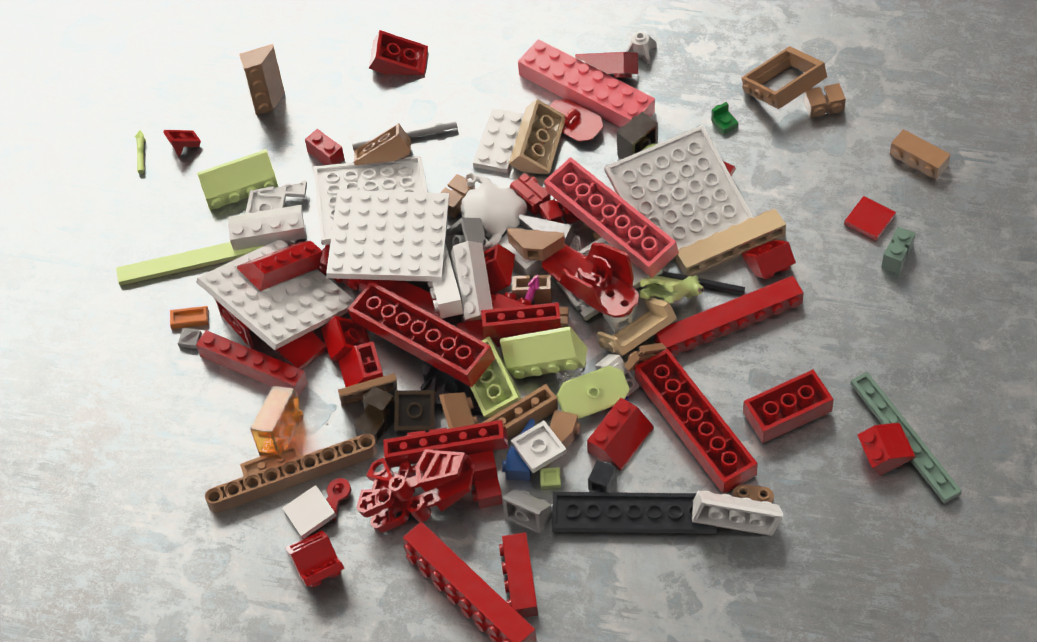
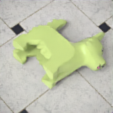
(670, 288)

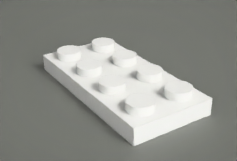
(498, 140)

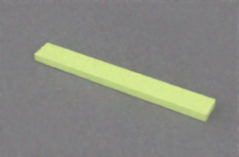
(179, 262)

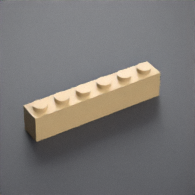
(730, 243)

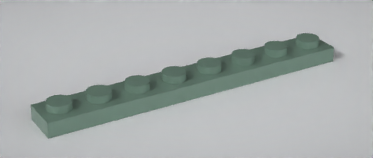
(925, 461)

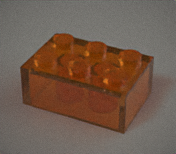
(277, 422)

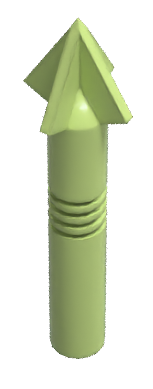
(140, 139)

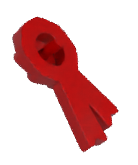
(337, 491)

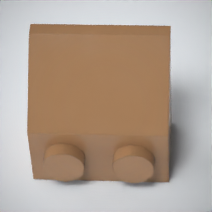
(458, 409)

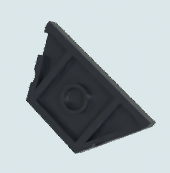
(446, 384)

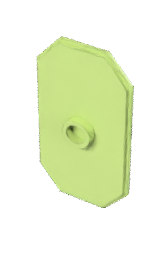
(593, 391)

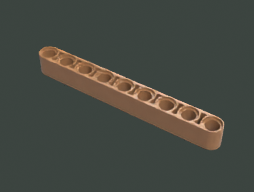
(284, 479)

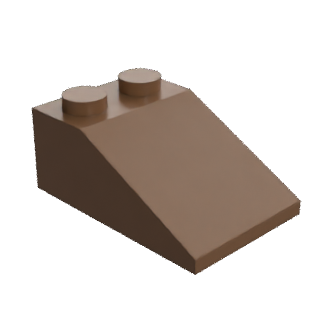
(385, 147)

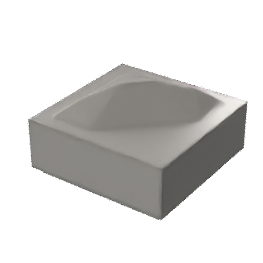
(189, 338)

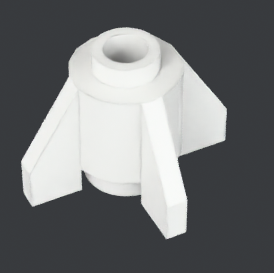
(641, 43)

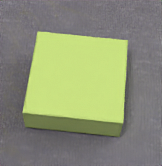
(550, 478)

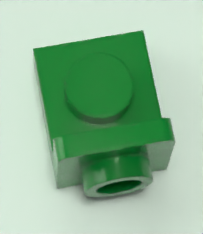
(723, 118)

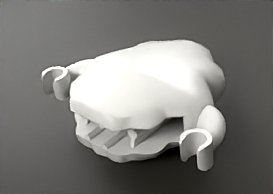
(494, 205)

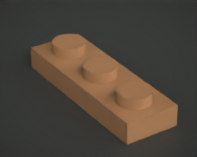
(261, 463)

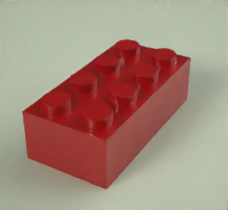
(788, 406)

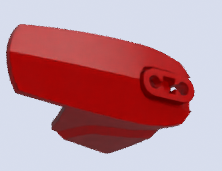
(599, 279)

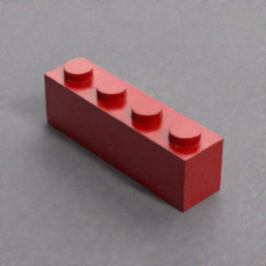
(520, 320)
(519, 574)

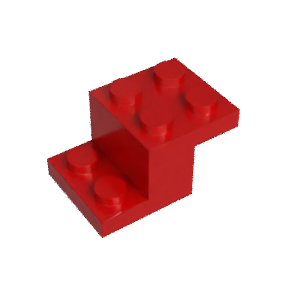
(315, 559)

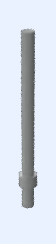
(438, 128)

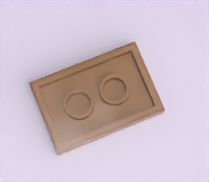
(357, 392)

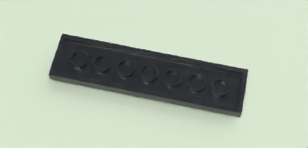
(625, 513)

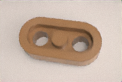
(754, 493)

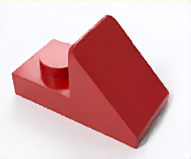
(181, 138)

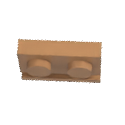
(645, 353)

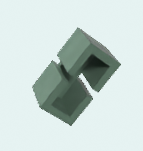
(898, 250)

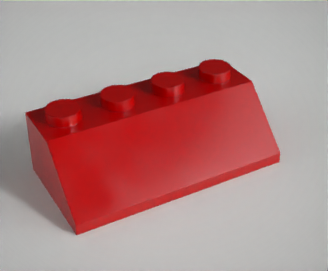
(282, 264)

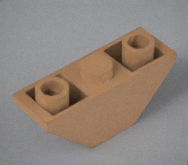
(535, 243)

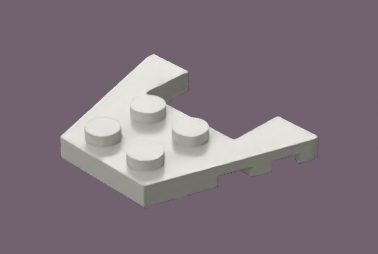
(274, 198)

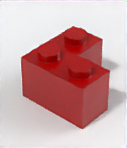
(485, 480)

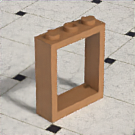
(814, 74)

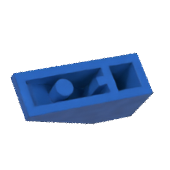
(514, 465)

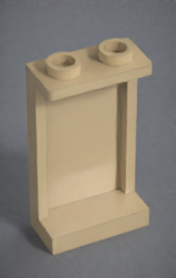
(639, 330)

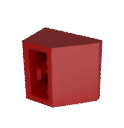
(499, 267)
(360, 365)

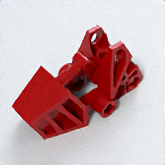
(443, 472)

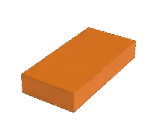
(189, 317)

